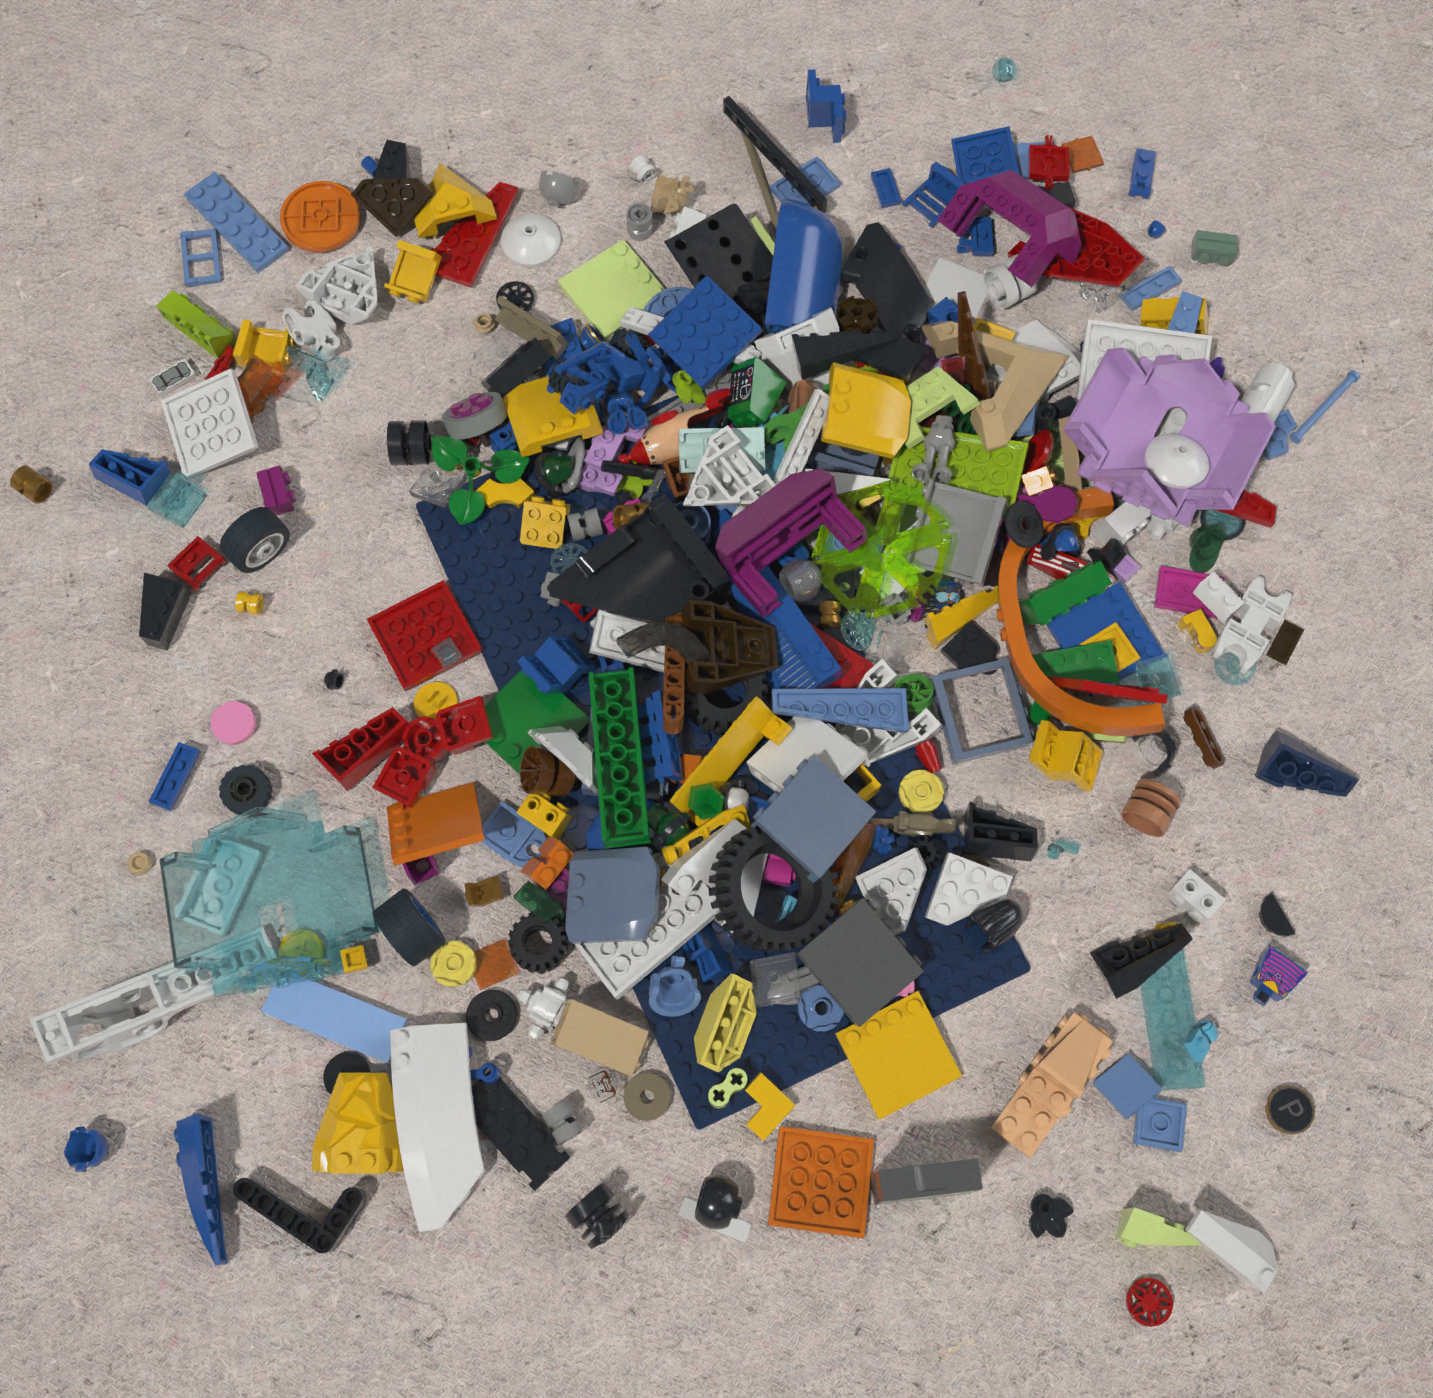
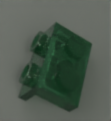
(539, 903)

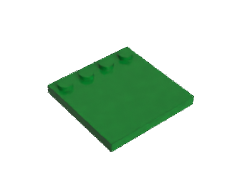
(524, 708)

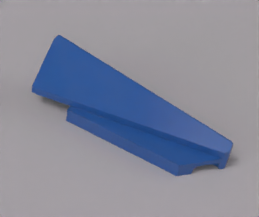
(708, 953)

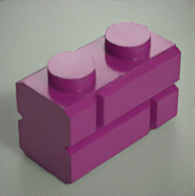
(275, 490)

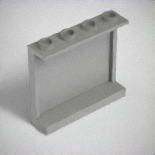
(973, 528)

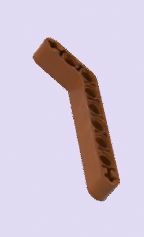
(673, 685)

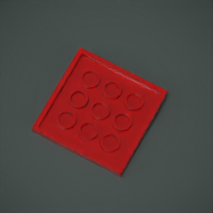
(415, 627)
(1126, 692)

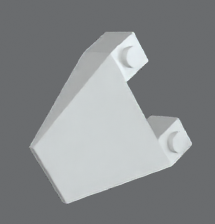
(883, 742)
(697, 865)

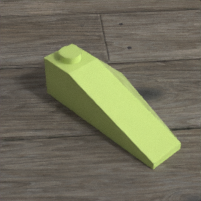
(1148, 1229)

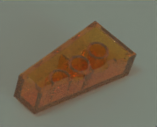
(259, 383)

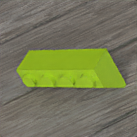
(196, 324)

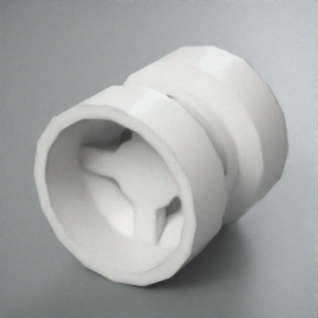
(643, 169)

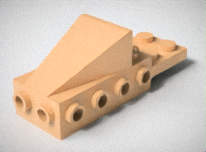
(1052, 1083)

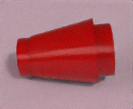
(929, 756)

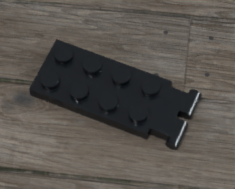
(515, 1131)

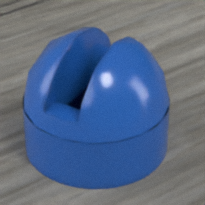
(1156, 229)

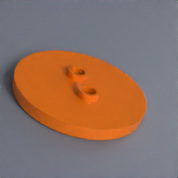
(320, 216)

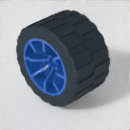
(408, 927)

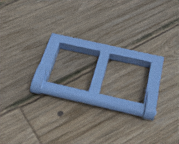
(189, 235)

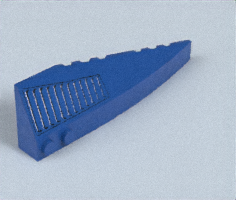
(801, 654)

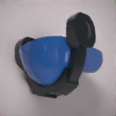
(1061, 538)

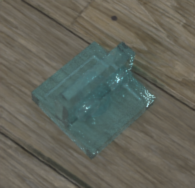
(176, 499)

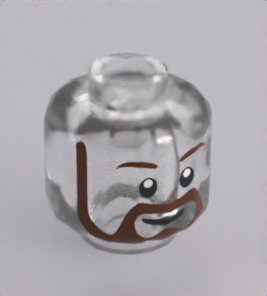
(603, 1085)

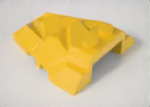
(358, 1127)

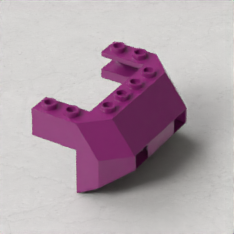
(1027, 207)
(777, 524)

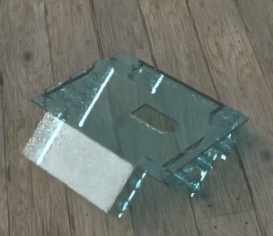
(263, 862)

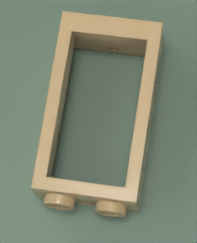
(1070, 460)

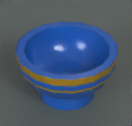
(590, 337)

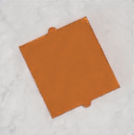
(1083, 154)
(494, 965)

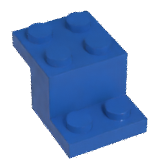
(825, 106)
(556, 665)

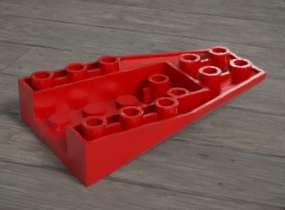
(1102, 257)

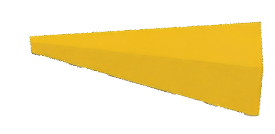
(954, 618)

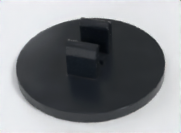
(343, 1063)

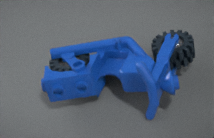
(586, 375)

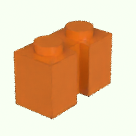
(549, 864)

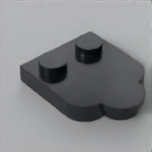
(970, 648)

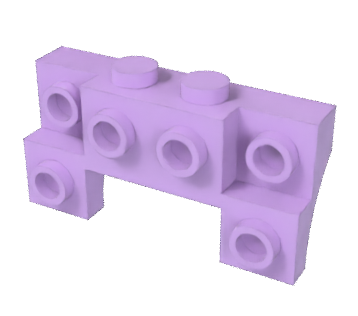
(606, 447)

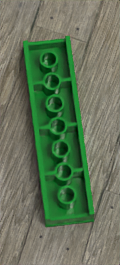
(619, 759)

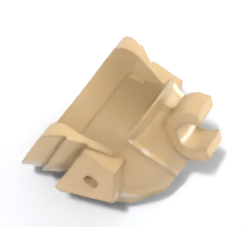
(670, 194)

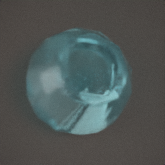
(1004, 70)

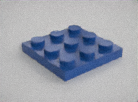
(984, 154)

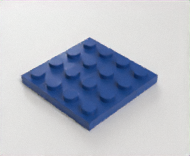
(705, 332)

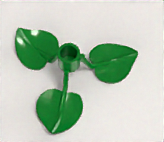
(465, 504)

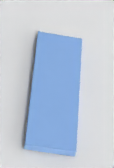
(335, 1017)

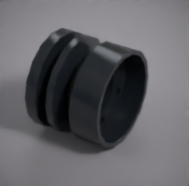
(597, 1216)

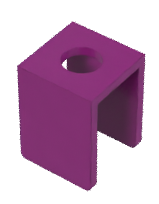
(418, 877)

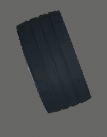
(254, 539)

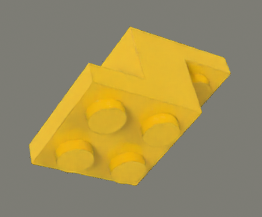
(1066, 755)

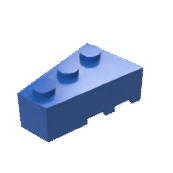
(130, 475)

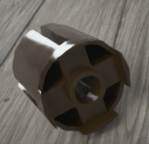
(857, 315)

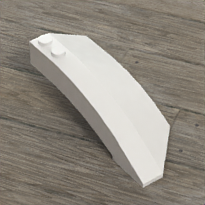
(435, 1119)

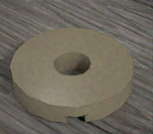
(645, 1082)

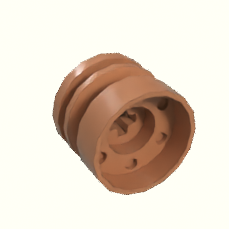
(1150, 808)

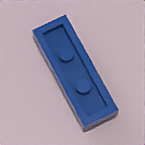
(174, 776)

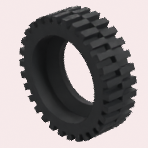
(791, 932)

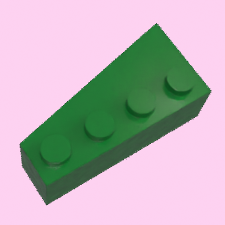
(1064, 593)

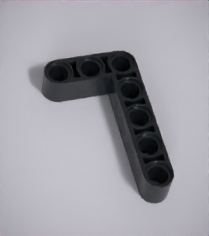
(298, 1217)

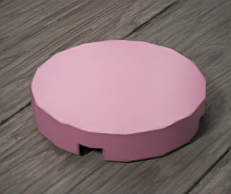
(233, 723)

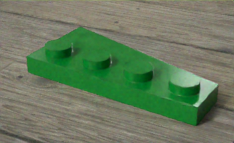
(1085, 662)

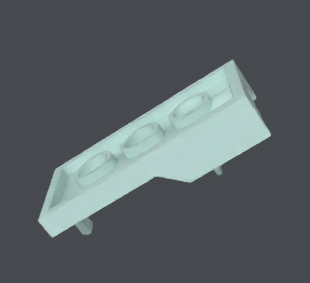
(694, 443)

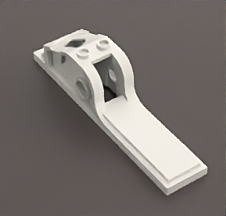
(113, 1009)

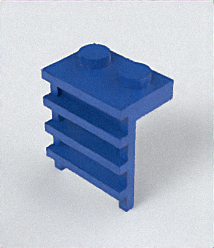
(940, 185)

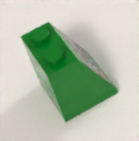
(753, 392)

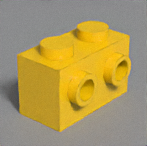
(545, 815)

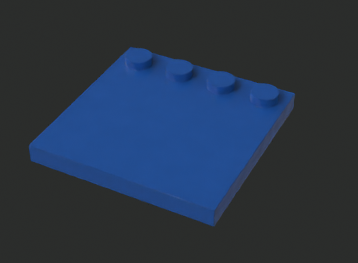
(1100, 613)

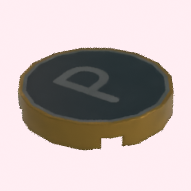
(1290, 1110)

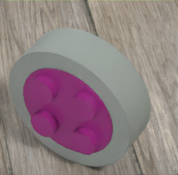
(475, 416)

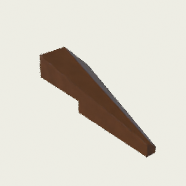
(969, 348)

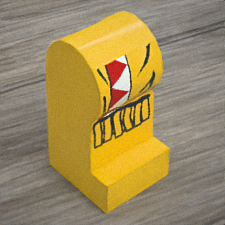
(1199, 630)

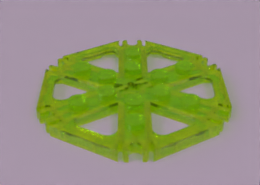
(896, 565)

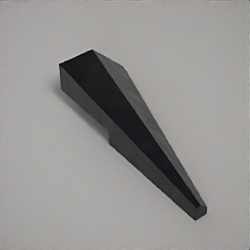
(817, 353)

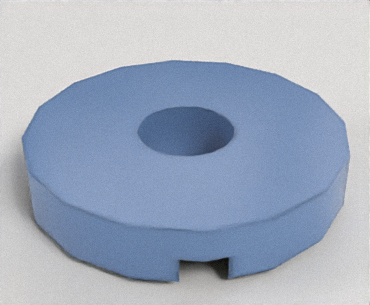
(807, 1012)

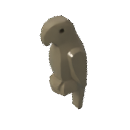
(916, 824)

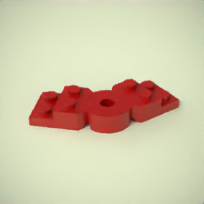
(413, 766)

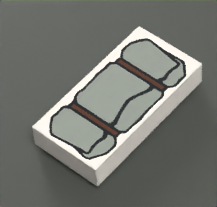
(172, 377)

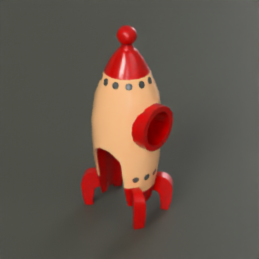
(662, 438)

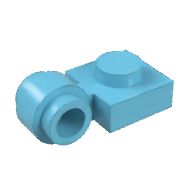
(1198, 1040)

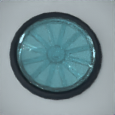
(1231, 525)

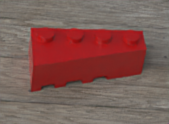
(363, 748)

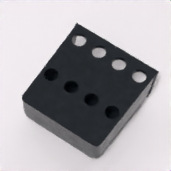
(723, 250)

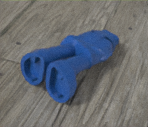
(622, 402)

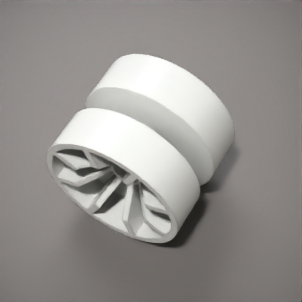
(1004, 286)

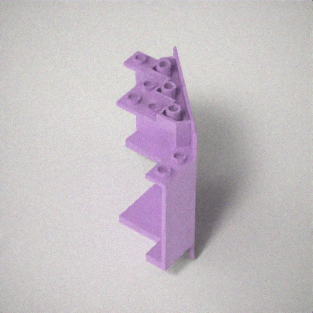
(1124, 411)

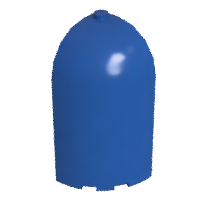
(803, 266)

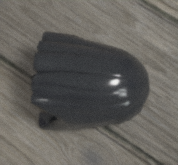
(997, 920)

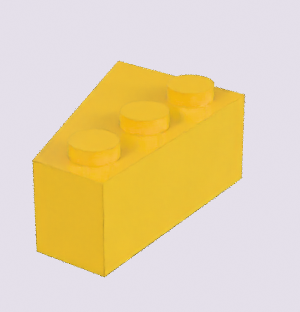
(1158, 313)

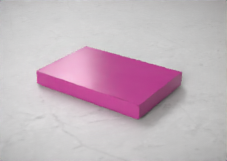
(1176, 591)

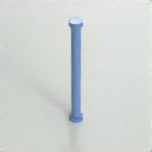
(1352, 376)

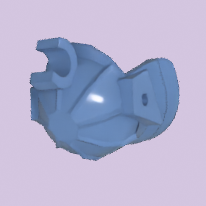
(673, 990)

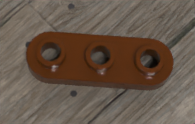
(1203, 737)

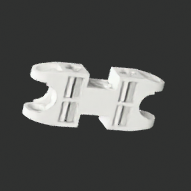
(1244, 637)

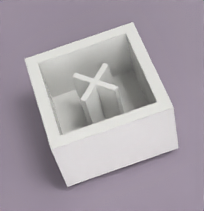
(1122, 523)

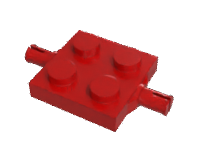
(1048, 162)

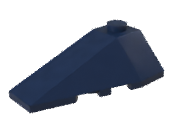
(1296, 765)

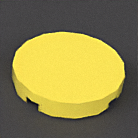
(921, 791)
(453, 964)

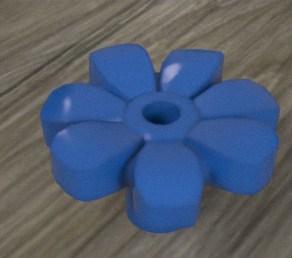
(882, 840)

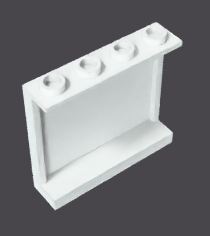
(807, 738)

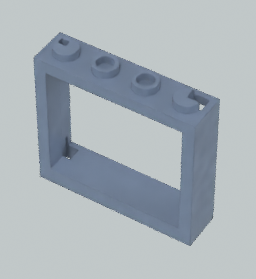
(946, 718)

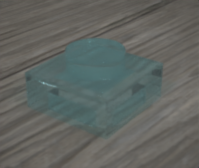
(446, 652)

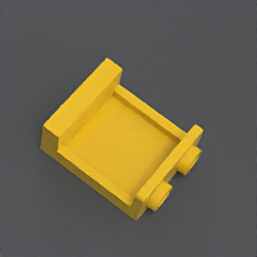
(413, 272)
(264, 343)

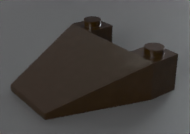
(736, 647)

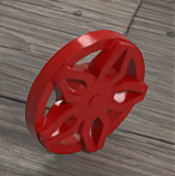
(1149, 1302)

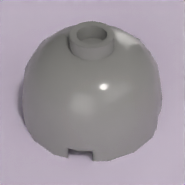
(557, 188)

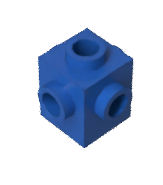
(503, 439)

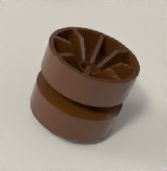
(544, 773)

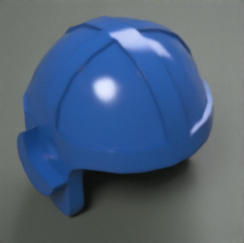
(85, 1149)

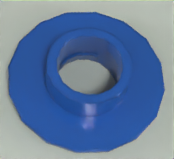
(798, 550)

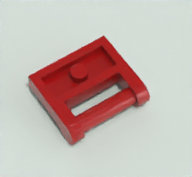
(192, 558)

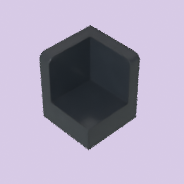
(1110, 554)

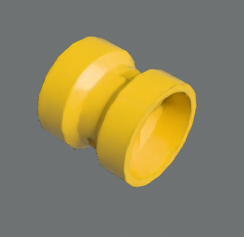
(250, 603)

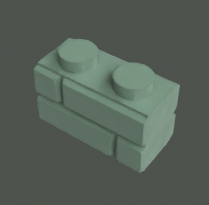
(1214, 247)

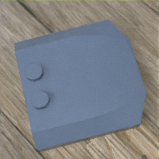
(612, 895)

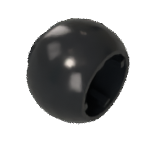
(718, 1202)

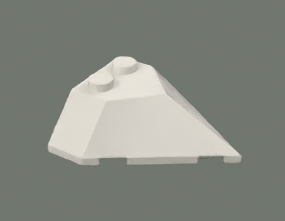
(343, 287)
(726, 474)
(570, 751)

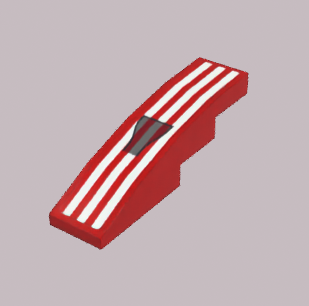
(1059, 565)

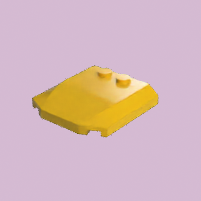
(866, 411)
(542, 419)

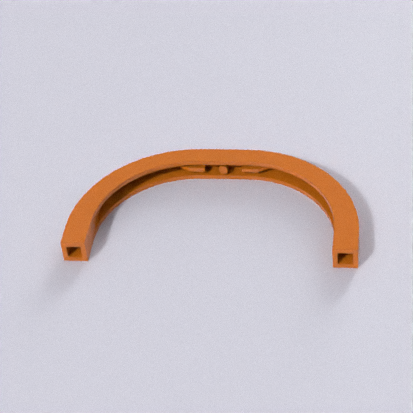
(1073, 711)

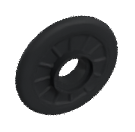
(1021, 537)
(481, 1004)

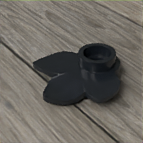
(1051, 1218)

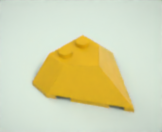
(451, 201)

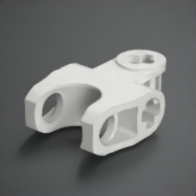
(314, 329)

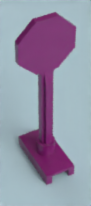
(1054, 504)

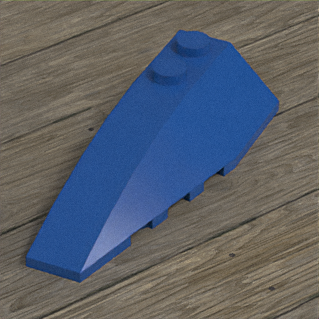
(201, 1182)

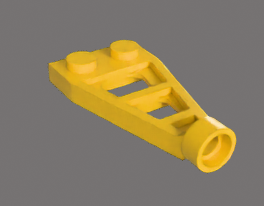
(682, 845)

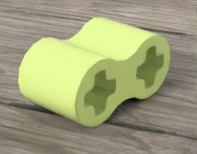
(727, 1088)

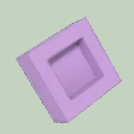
(1126, 569)

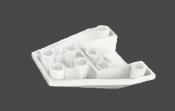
(1039, 335)
(778, 349)

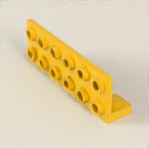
(731, 751)

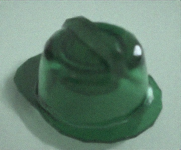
(1205, 547)

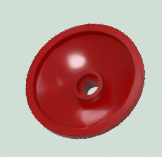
(1038, 452)

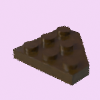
(393, 200)

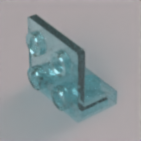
(316, 371)

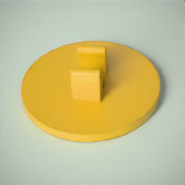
(433, 698)

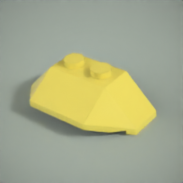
(725, 1023)

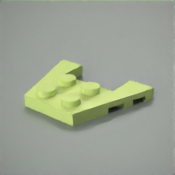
(930, 395)

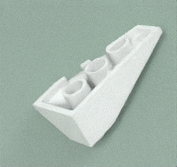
(851, 482)
(1237, 1247)

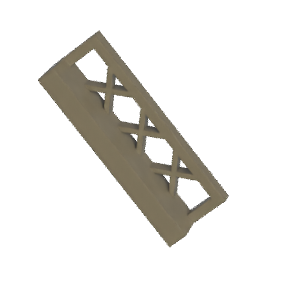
(529, 327)

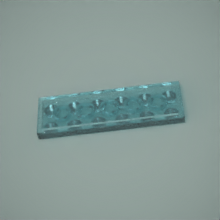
(1168, 1024)

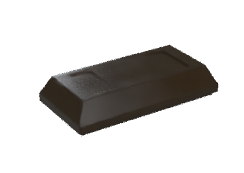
(1285, 642)

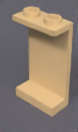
(600, 1037)

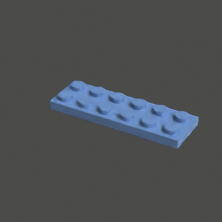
(236, 222)

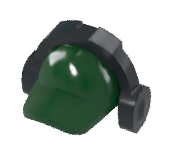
(552, 470)
(667, 826)

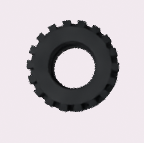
(543, 961)

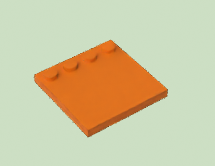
(434, 824)
(821, 1182)

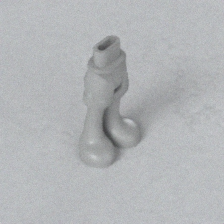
(939, 440)

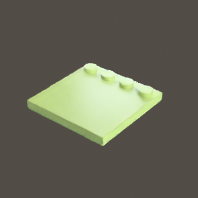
(609, 286)

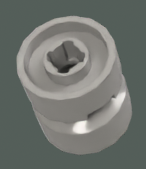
(639, 221)
(592, 521)
(563, 1122)

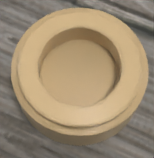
(139, 863)

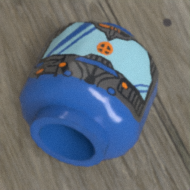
(946, 595)

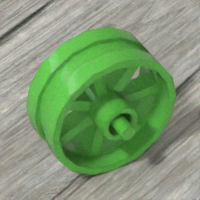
(915, 701)

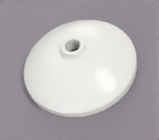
(534, 247)
(1176, 461)

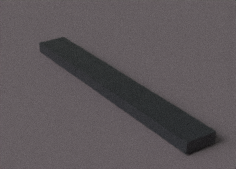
(774, 154)

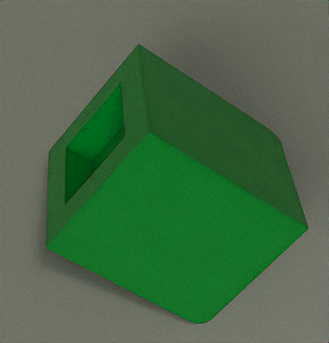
(705, 801)

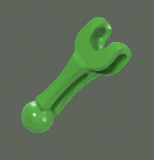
(786, 425)

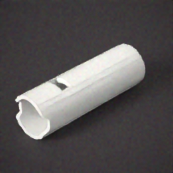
(1269, 389)

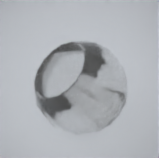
(801, 579)

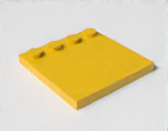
(898, 1055)

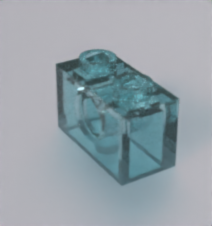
(1162, 668)

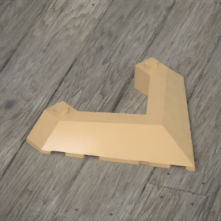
(1026, 379)

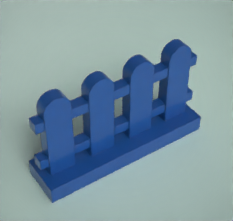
(664, 746)

